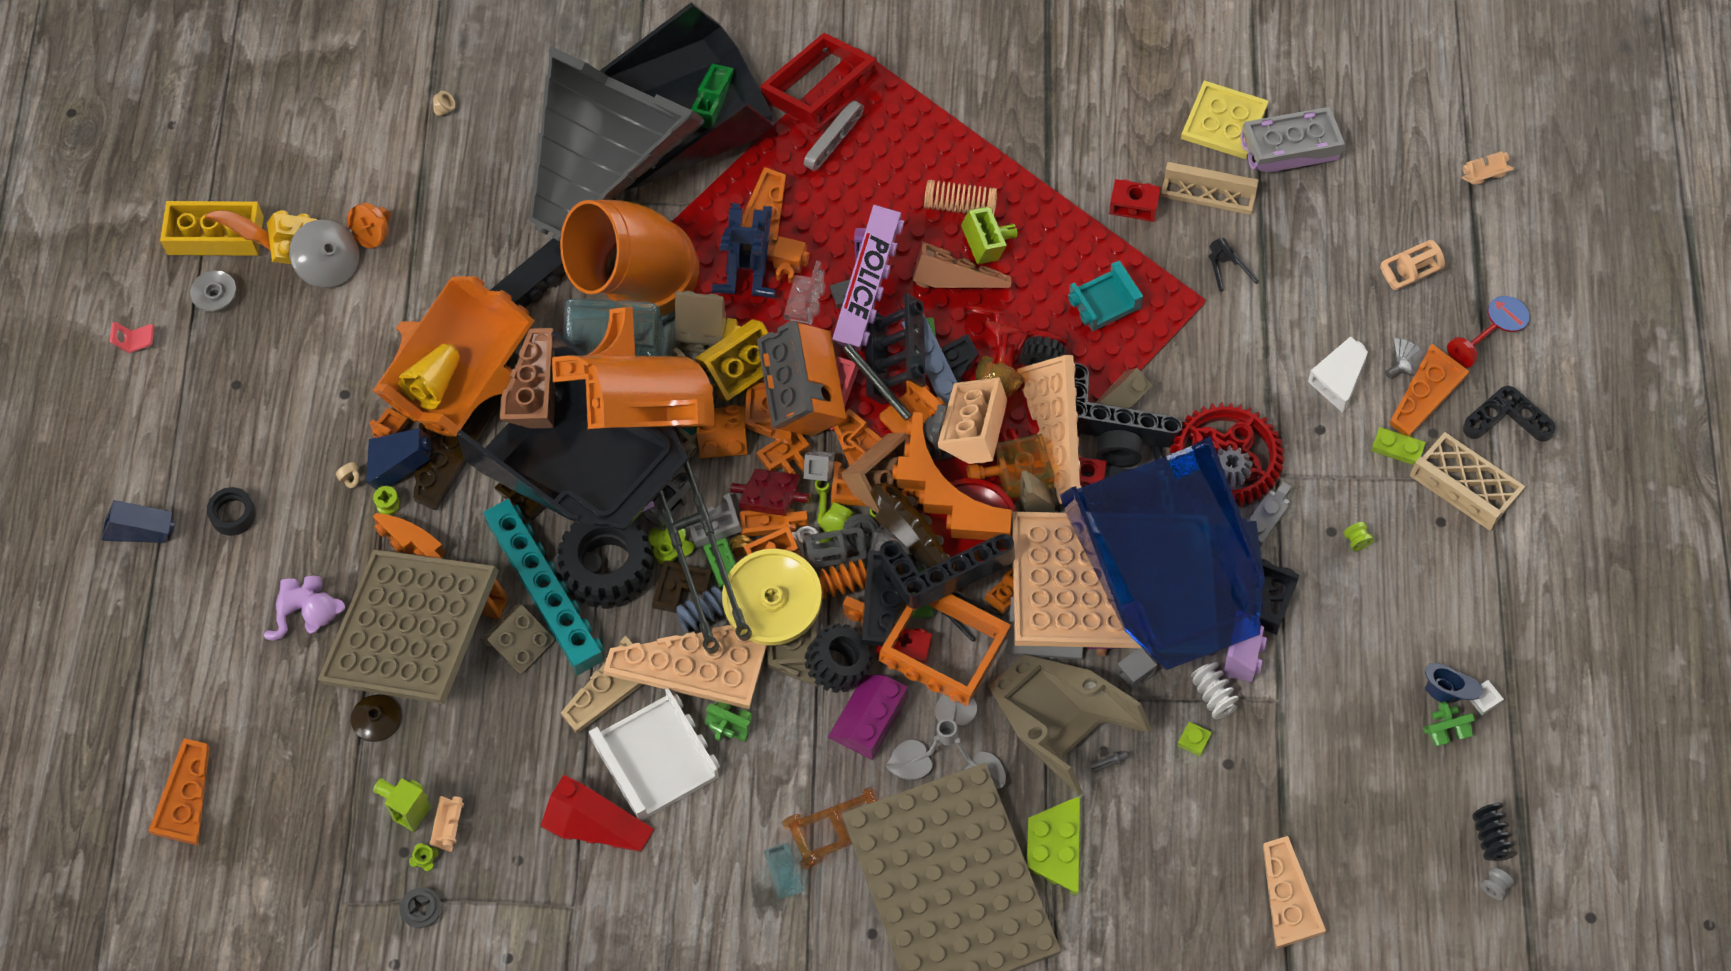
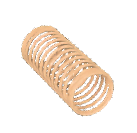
(991, 202)

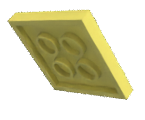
(1219, 118)

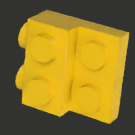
(281, 231)

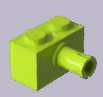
(985, 236)
(404, 802)

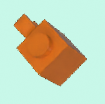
(789, 257)

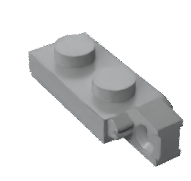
(1271, 511)

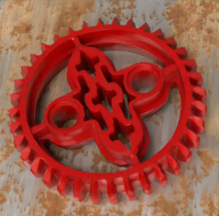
(1244, 426)

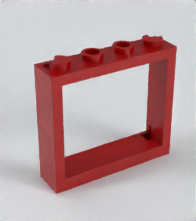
(833, 100)

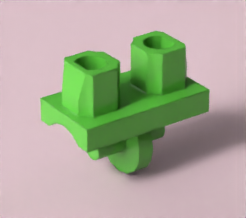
(726, 723)
(1438, 730)

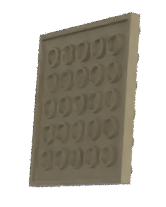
(408, 626)

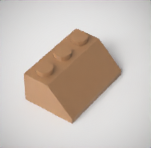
(875, 467)

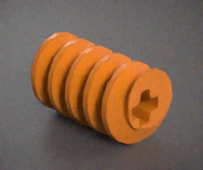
(842, 578)

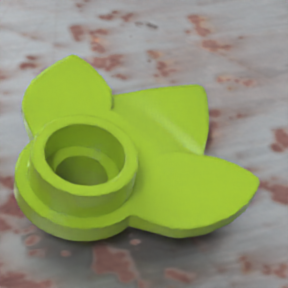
(663, 547)

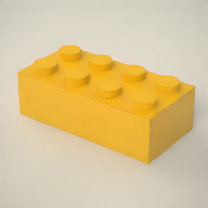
(190, 233)

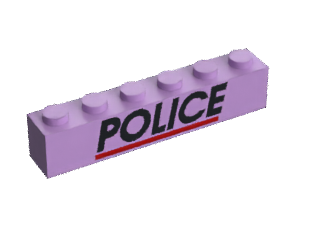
(867, 278)

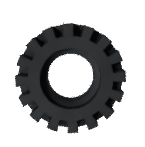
(1040, 350)

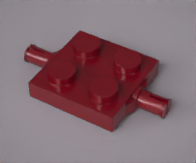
(770, 492)

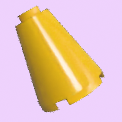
(430, 376)

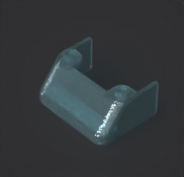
(588, 320)

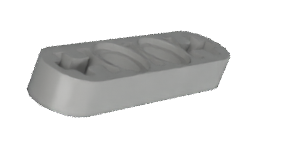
(833, 135)

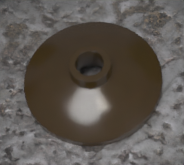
(376, 728)

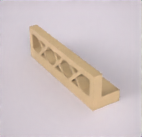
(1214, 181)

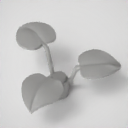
(912, 760)

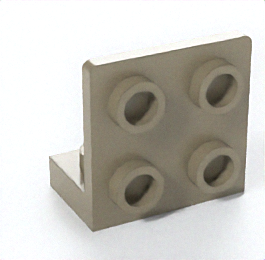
(518, 638)

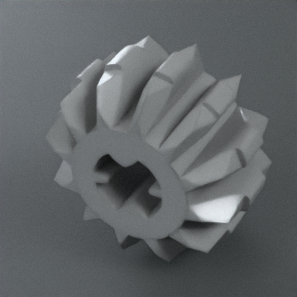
(1237, 460)

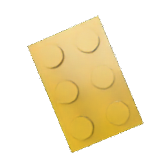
(735, 360)

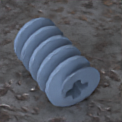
(710, 605)

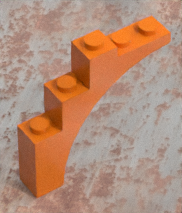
(965, 516)

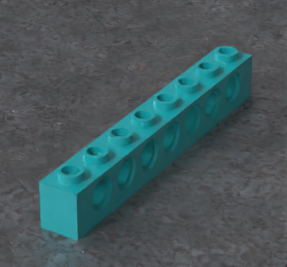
(580, 657)

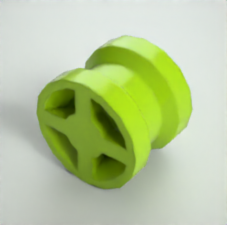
(391, 503)
(1358, 536)

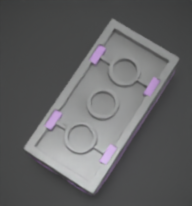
(1292, 140)

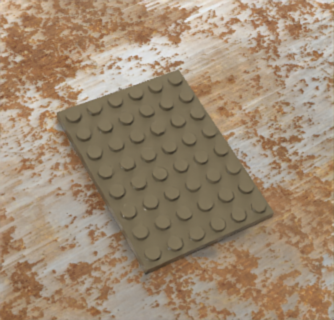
(951, 877)

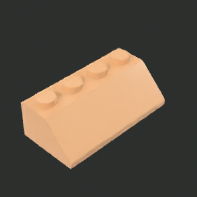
(973, 420)

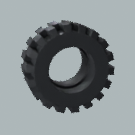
(829, 672)

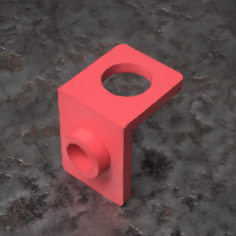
(134, 339)

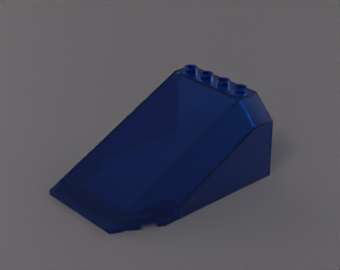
(1172, 554)

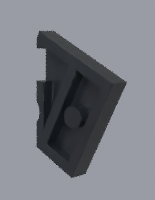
(960, 356)

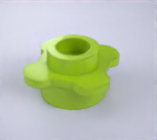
(420, 850)

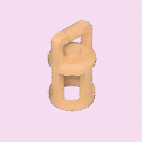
(1408, 266)

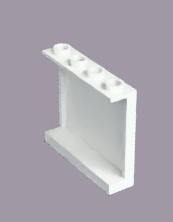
(656, 756)

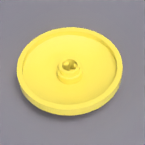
(776, 595)

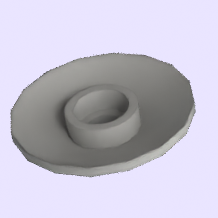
(209, 284)

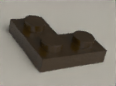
(673, 583)

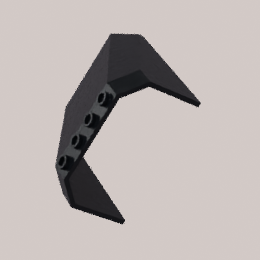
(673, 65)
(579, 471)

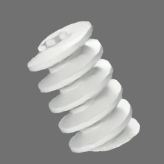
(1214, 691)

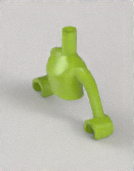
(835, 516)

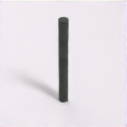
(877, 382)

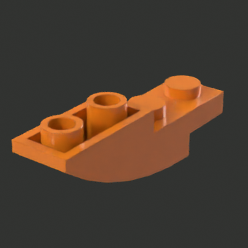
(407, 537)

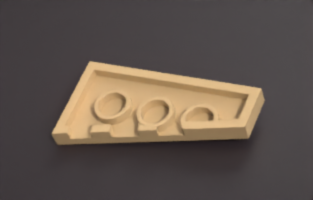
(597, 697)

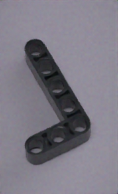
(1099, 418)
(951, 581)

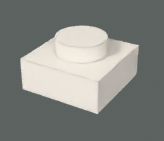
(1489, 699)

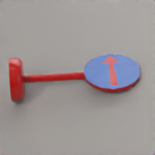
(1505, 313)

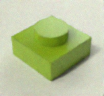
(1194, 739)

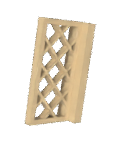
(1457, 491)

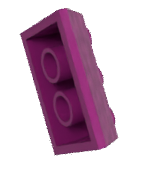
(869, 714)

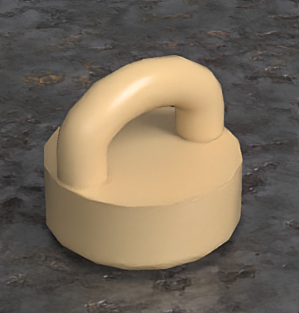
(443, 103)
(347, 473)

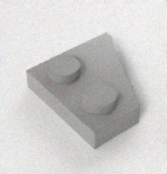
(724, 523)

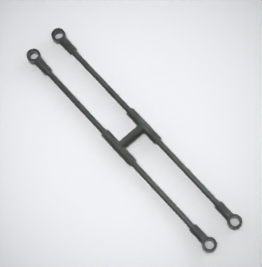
(673, 528)

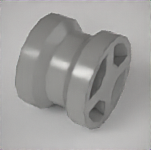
(1496, 883)

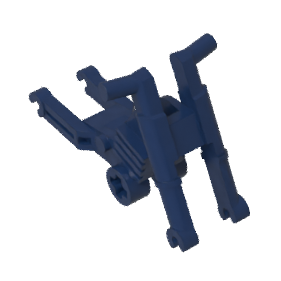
(746, 249)

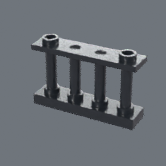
(877, 347)

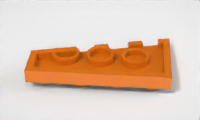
(767, 192)
(1429, 388)
(182, 800)

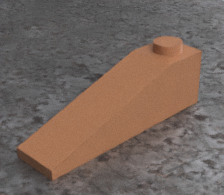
(941, 270)
(531, 390)

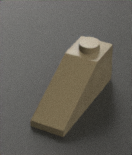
(1126, 390)
(1036, 495)

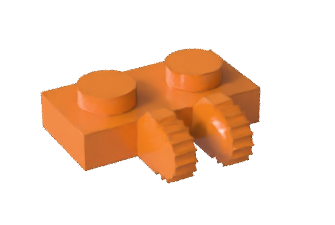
(780, 454)

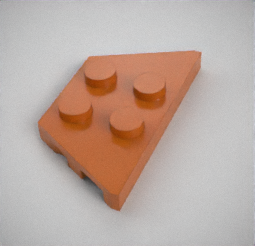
(758, 414)

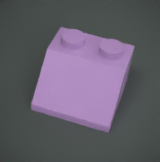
(1243, 659)

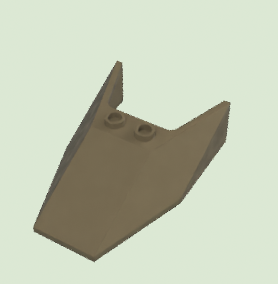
(1059, 706)

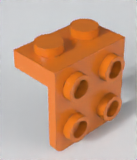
(915, 400)
(727, 435)

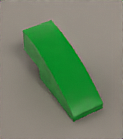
(712, 94)

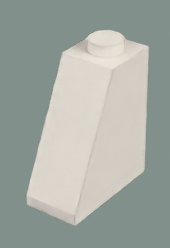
(1339, 373)

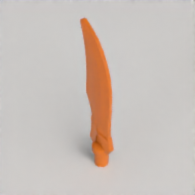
(241, 226)

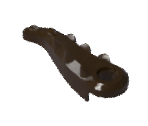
(908, 525)

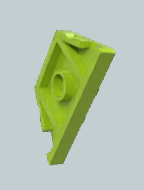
(1055, 844)

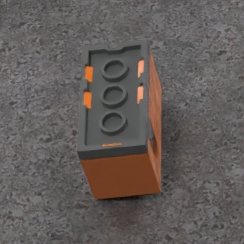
(801, 379)

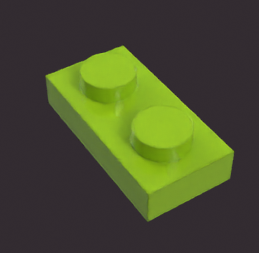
(1398, 446)

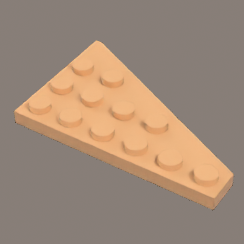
(1052, 403)
(688, 669)

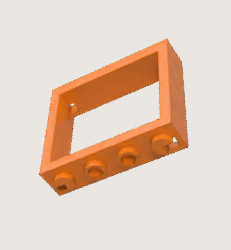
(933, 679)

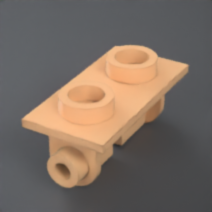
(1478, 171)
(446, 823)

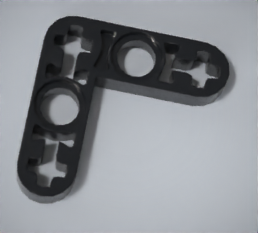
(1506, 408)

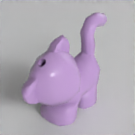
(317, 608)

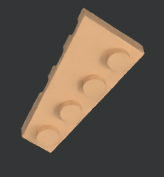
(1291, 902)

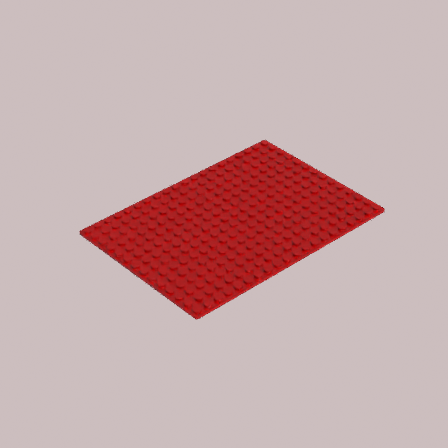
(887, 164)

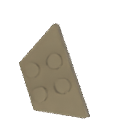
(789, 657)

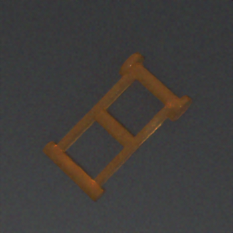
(795, 822)

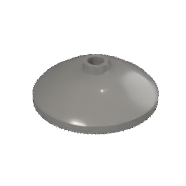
(316, 264)

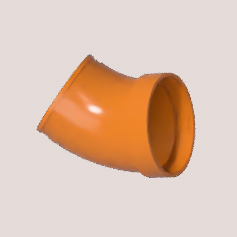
(651, 256)

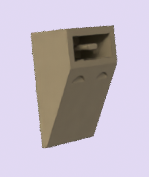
(698, 321)

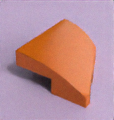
(855, 436)

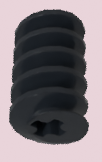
(1492, 833)

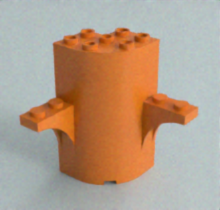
(486, 333)
(637, 389)

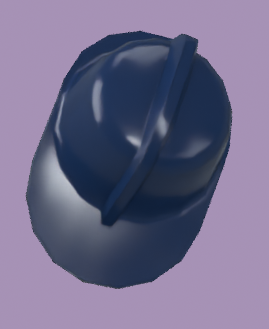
(1450, 685)

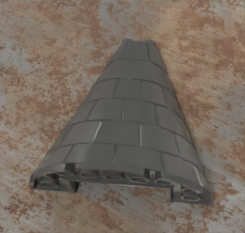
(597, 138)

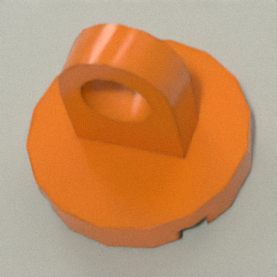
(368, 224)

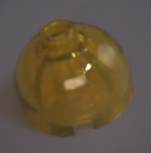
(1009, 377)

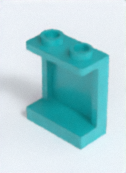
(1106, 297)

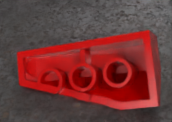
(586, 816)

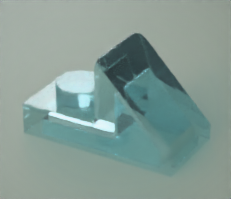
(783, 870)

